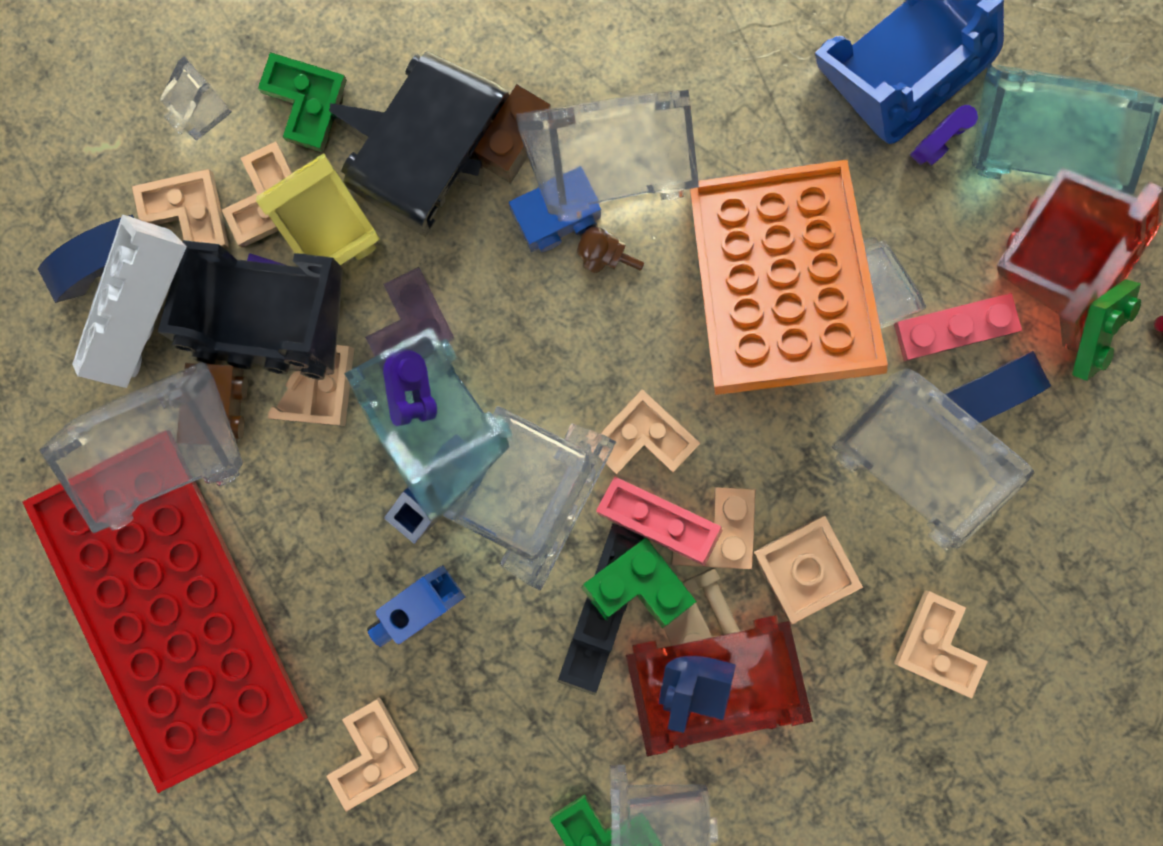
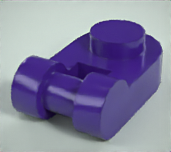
(953, 125)
(404, 373)

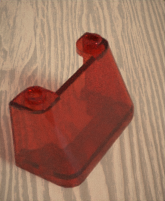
(763, 692)

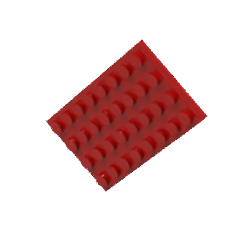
(170, 630)

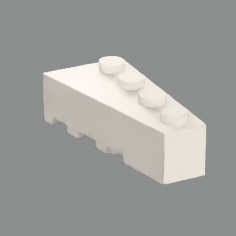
(127, 301)

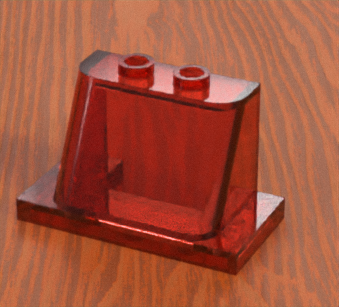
(1079, 245)

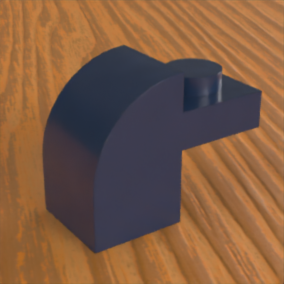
(695, 686)

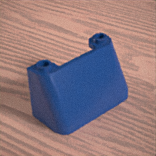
(913, 60)

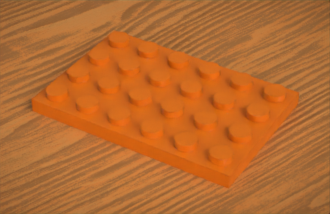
(785, 279)

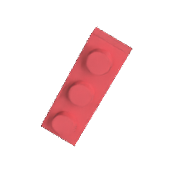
(957, 327)
(659, 521)

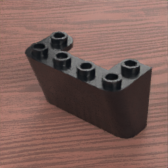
(255, 311)

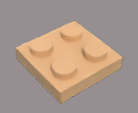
(807, 569)

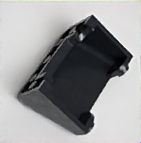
(424, 140)

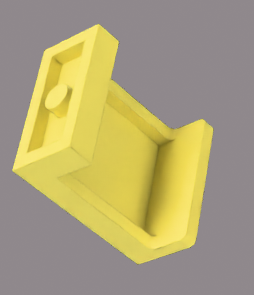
(319, 213)

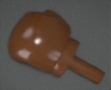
(603, 249)

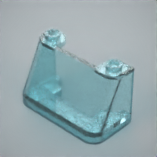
(1061, 121)
(440, 455)

